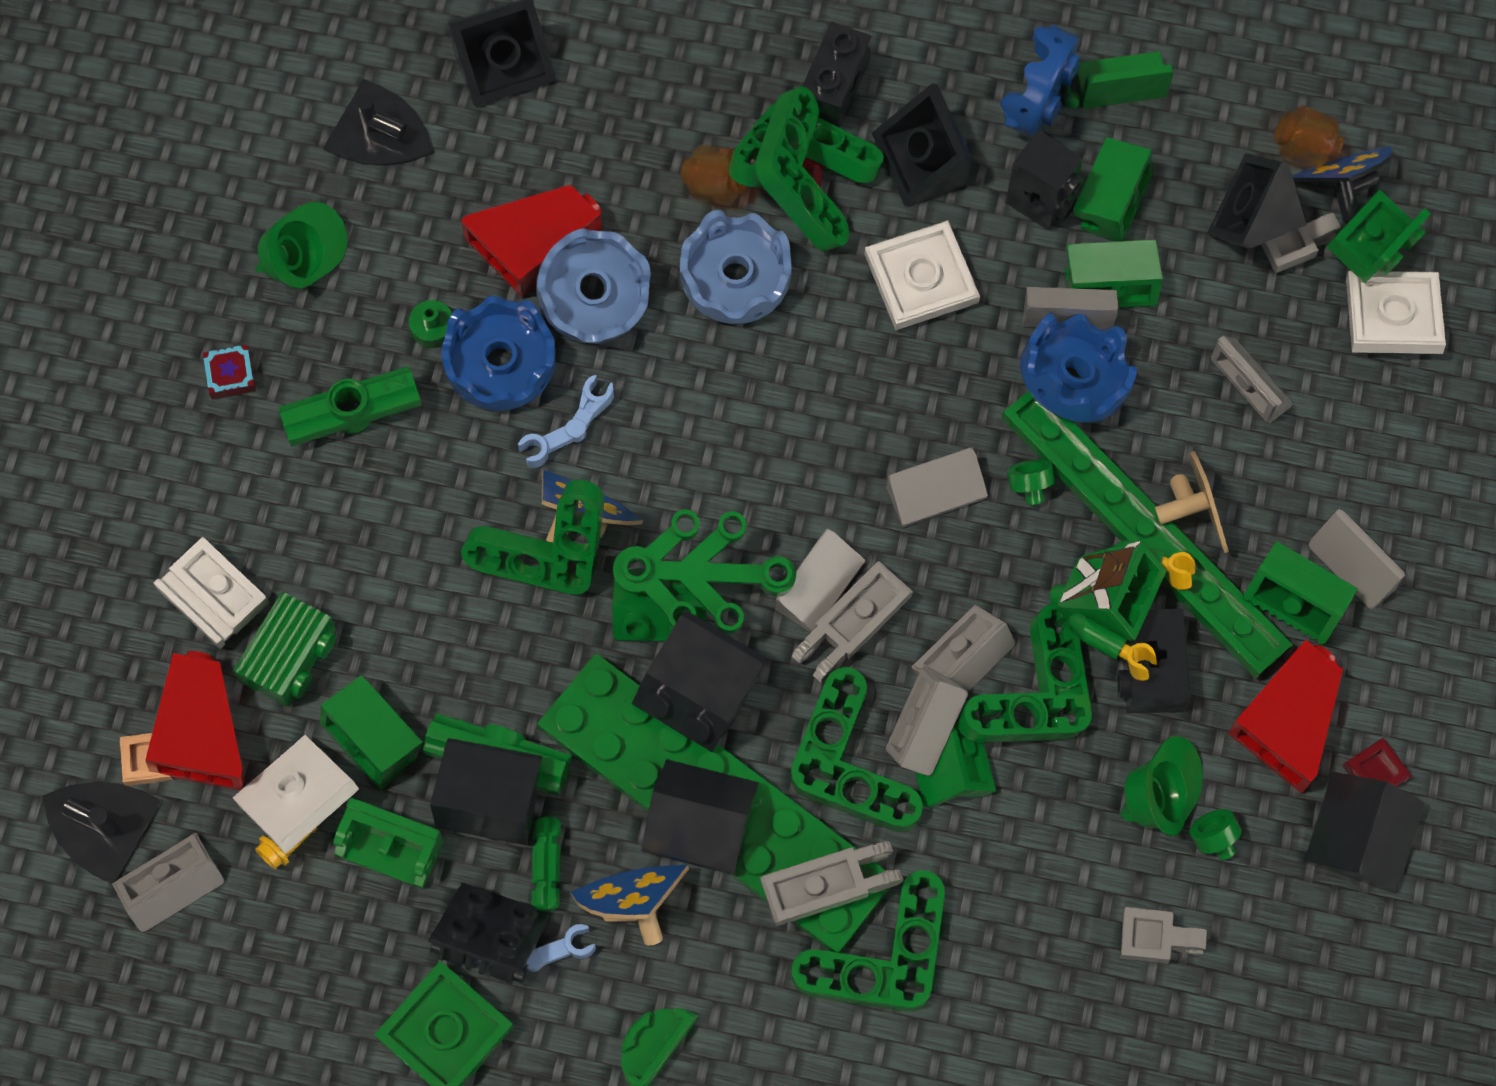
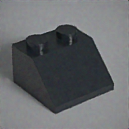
(698, 681)

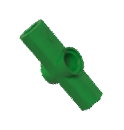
(322, 415)
(554, 763)

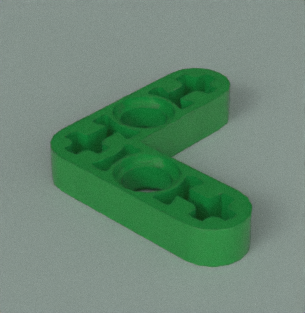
(844, 154)
(784, 177)
(553, 556)
(1052, 694)
(829, 759)
(885, 972)

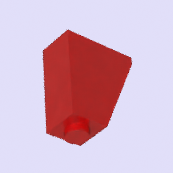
(522, 232)
(1292, 715)
(195, 725)

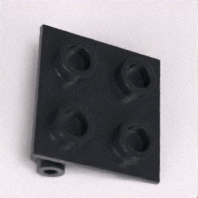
(489, 930)

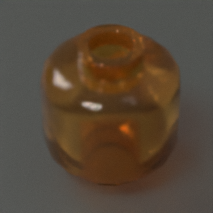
(1308, 137)
(708, 175)

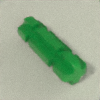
(546, 864)

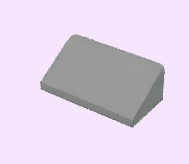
(1063, 303)
(1250, 379)
(936, 487)
(1356, 559)
(820, 580)
(969, 648)
(926, 721)
(168, 883)

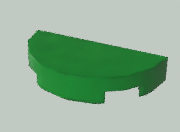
(652, 1043)

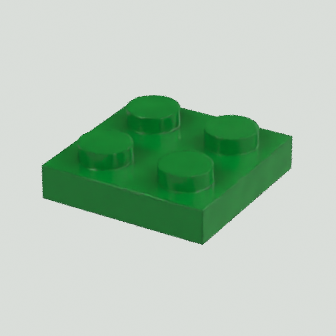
(444, 1029)

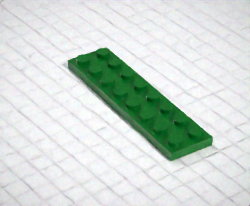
(629, 751)

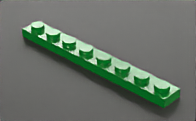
(1134, 518)

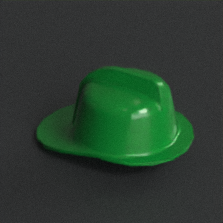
(302, 245)
(1165, 788)

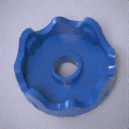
(1040, 101)
(495, 326)
(1093, 354)

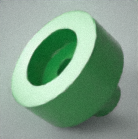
(429, 323)
(1031, 479)
(1216, 833)

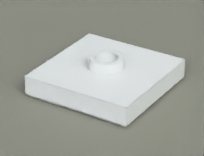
(921, 275)
(1396, 313)
(295, 794)

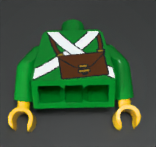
(1112, 595)

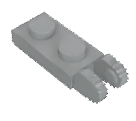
(855, 618)
(826, 883)

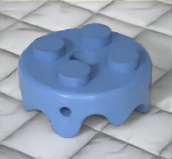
(738, 240)
(611, 260)

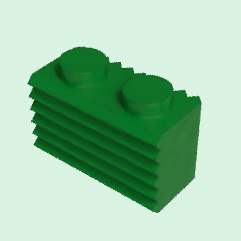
(1300, 592)
(286, 650)

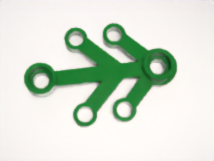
(696, 572)

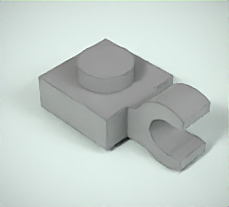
(1301, 243)
(1151, 936)

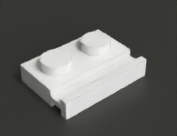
(211, 592)

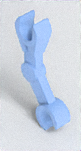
(574, 430)
(558, 950)

